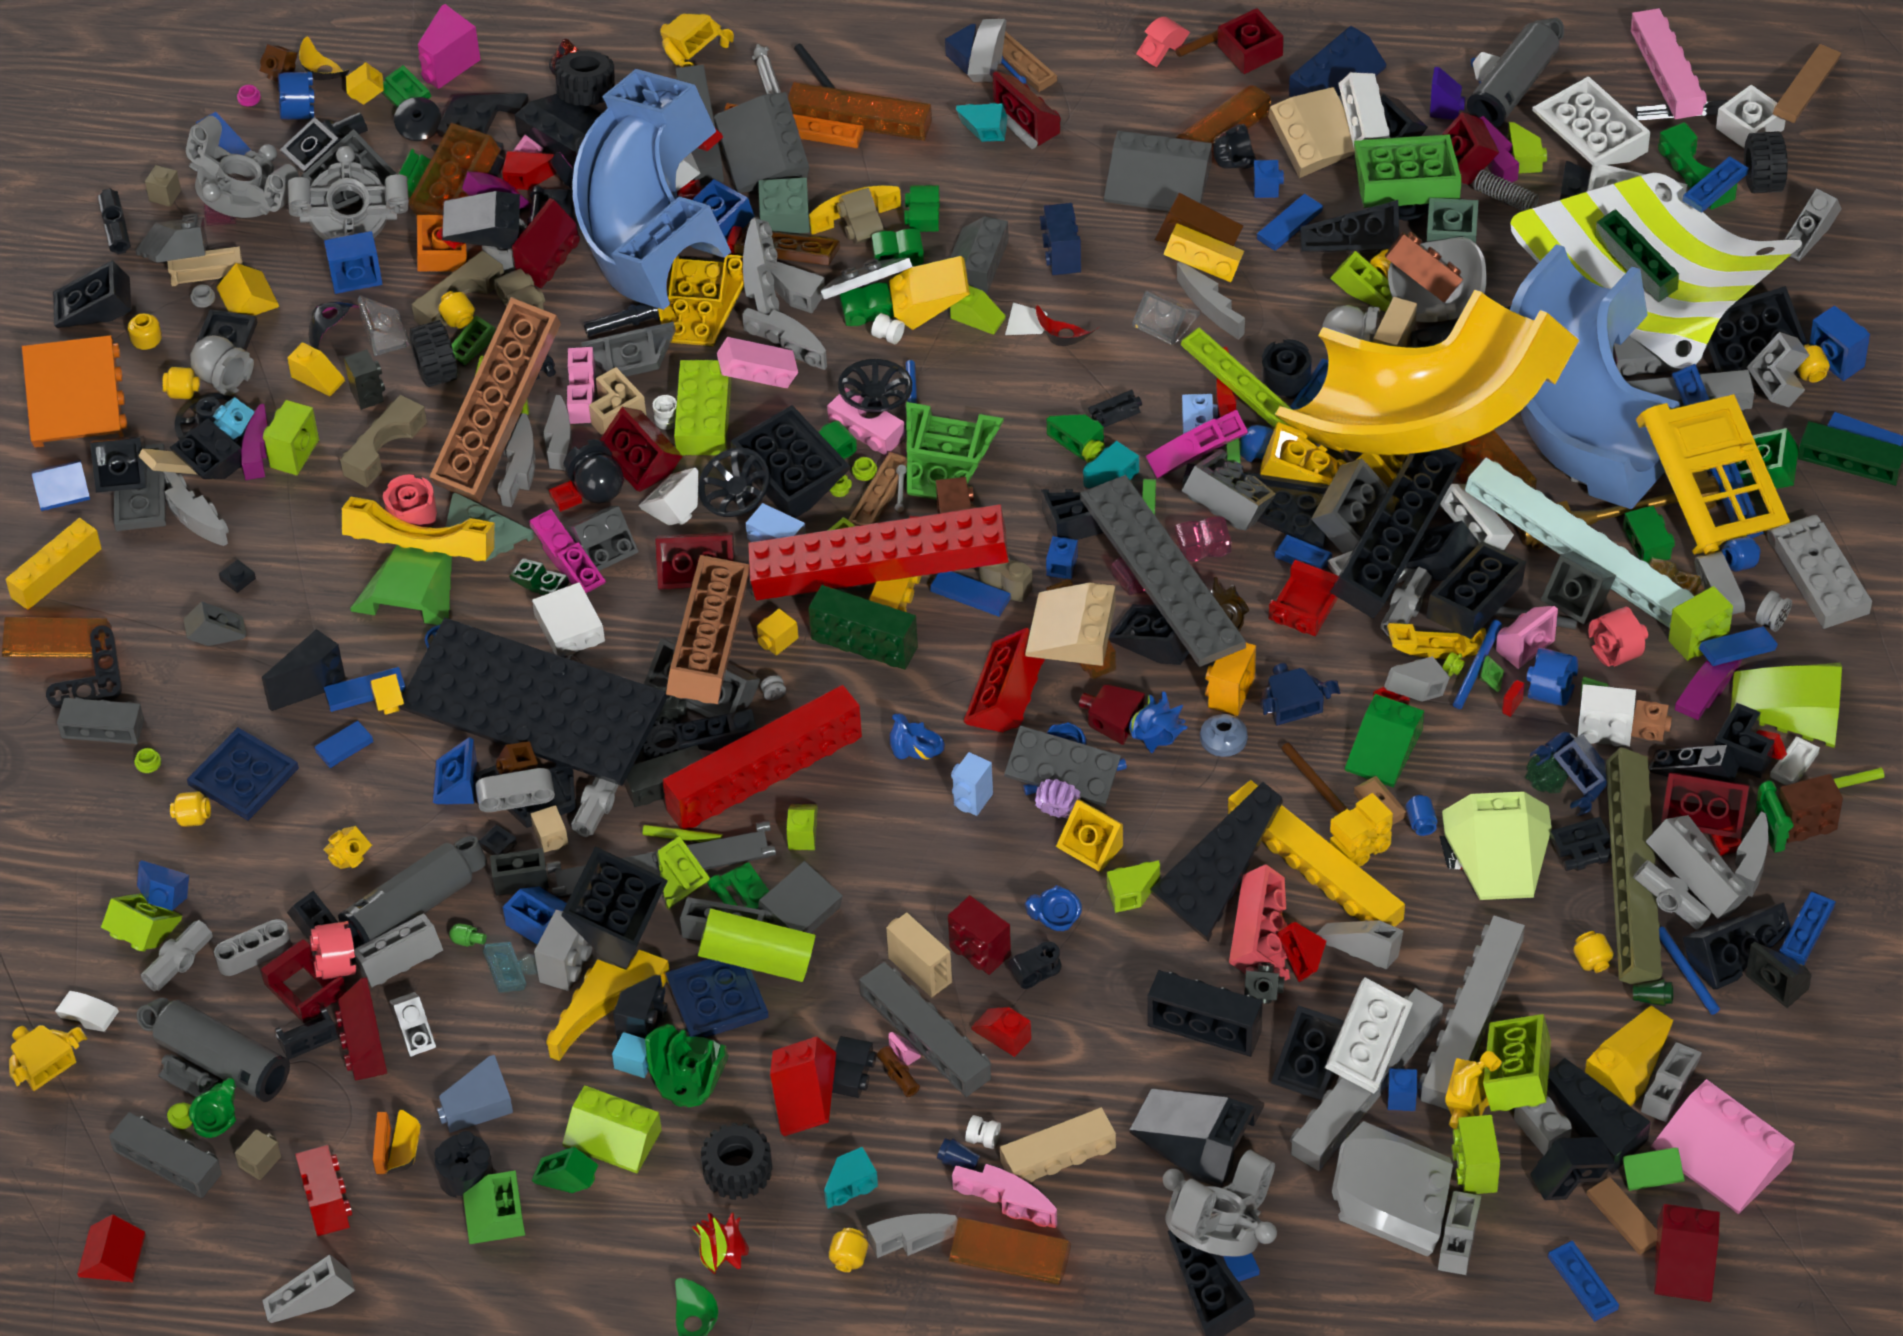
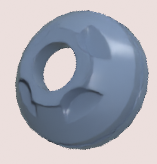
(1223, 742)

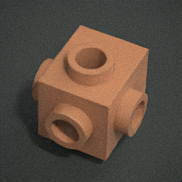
(1651, 720)

